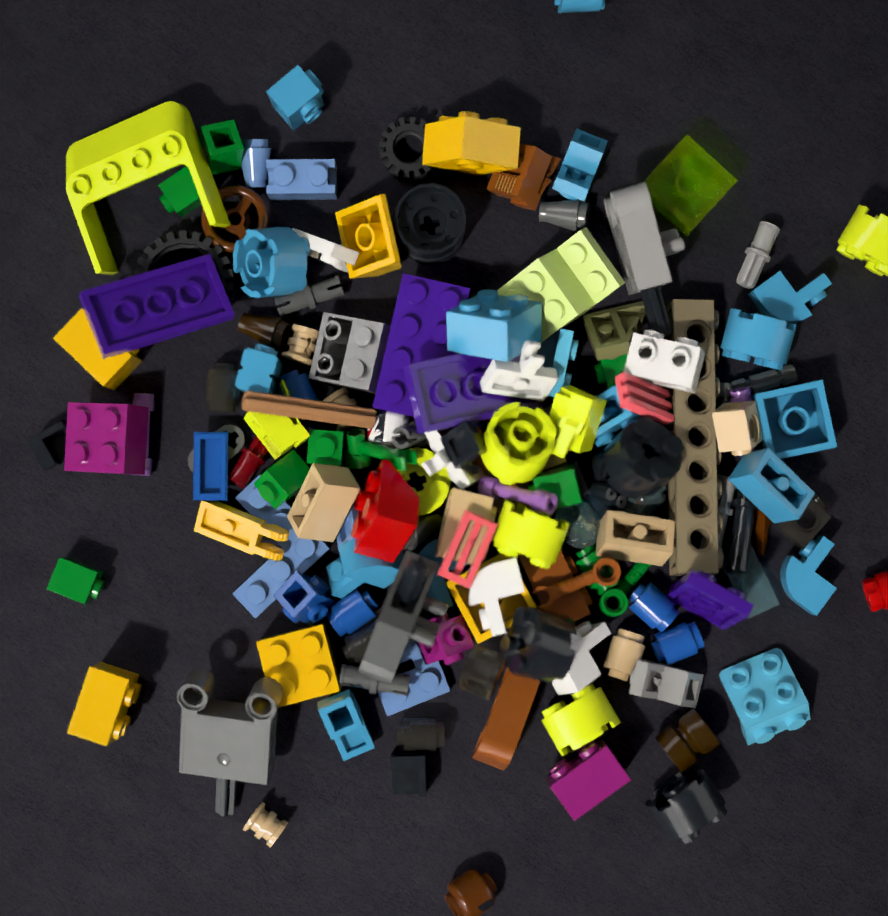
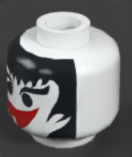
(384, 426)

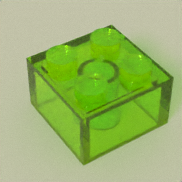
(688, 185)

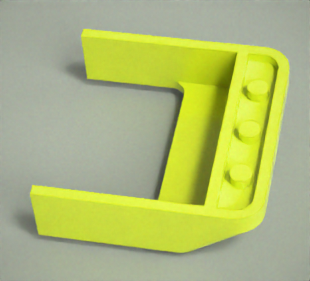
(130, 155)

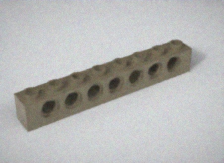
(702, 318)

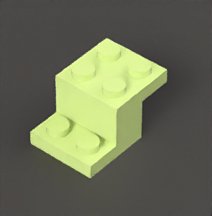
(566, 281)

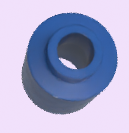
(298, 386)
(652, 606)
(352, 612)
(677, 643)

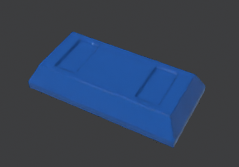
(210, 466)

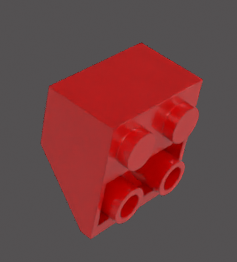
(385, 514)

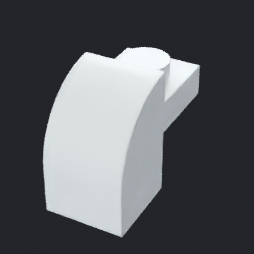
(491, 583)
(583, 667)

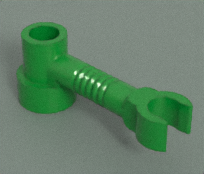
(359, 452)
(621, 591)

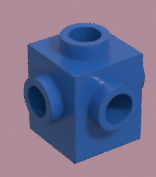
(304, 598)

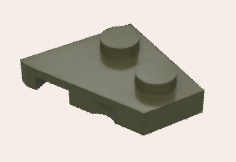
(613, 329)

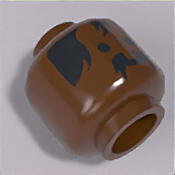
(471, 893)

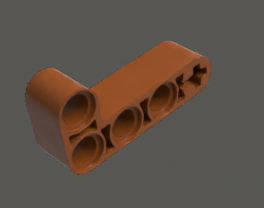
(505, 721)

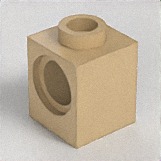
(737, 427)

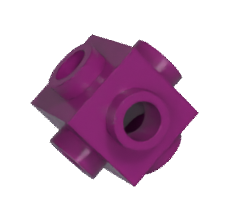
(450, 642)

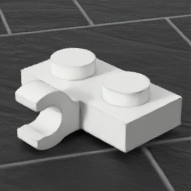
(331, 252)
(520, 379)
(461, 477)

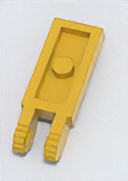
(239, 529)

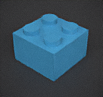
(493, 325)
(795, 420)

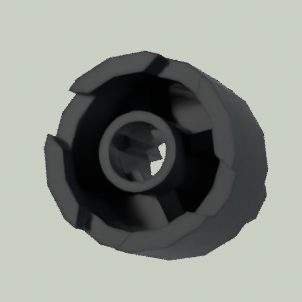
(642, 458)
(539, 644)
(686, 804)

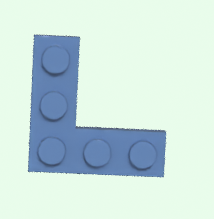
(299, 554)

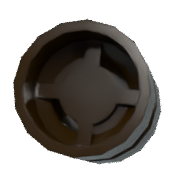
(687, 740)

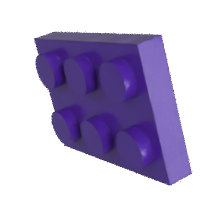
(709, 601)

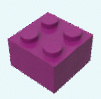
(106, 438)
(586, 778)

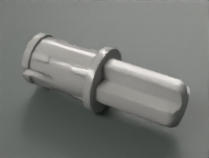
(757, 254)

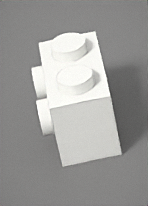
(665, 361)

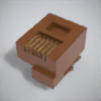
(527, 182)

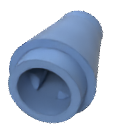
(254, 162)

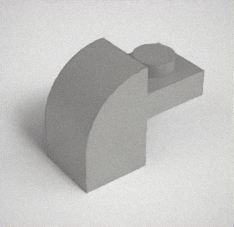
(665, 683)

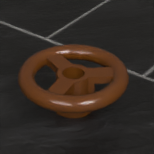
(248, 197)

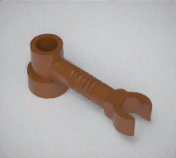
(587, 578)

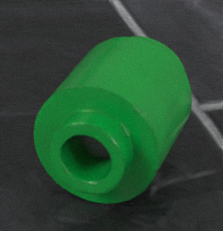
(586, 562)

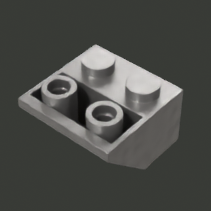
(349, 352)

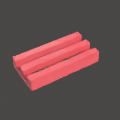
(644, 393)
(478, 522)

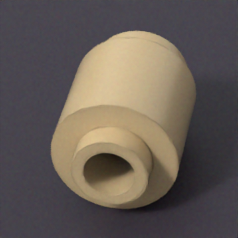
(624, 653)

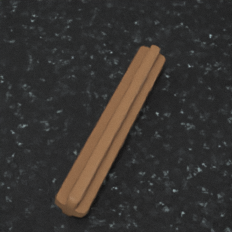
(308, 409)

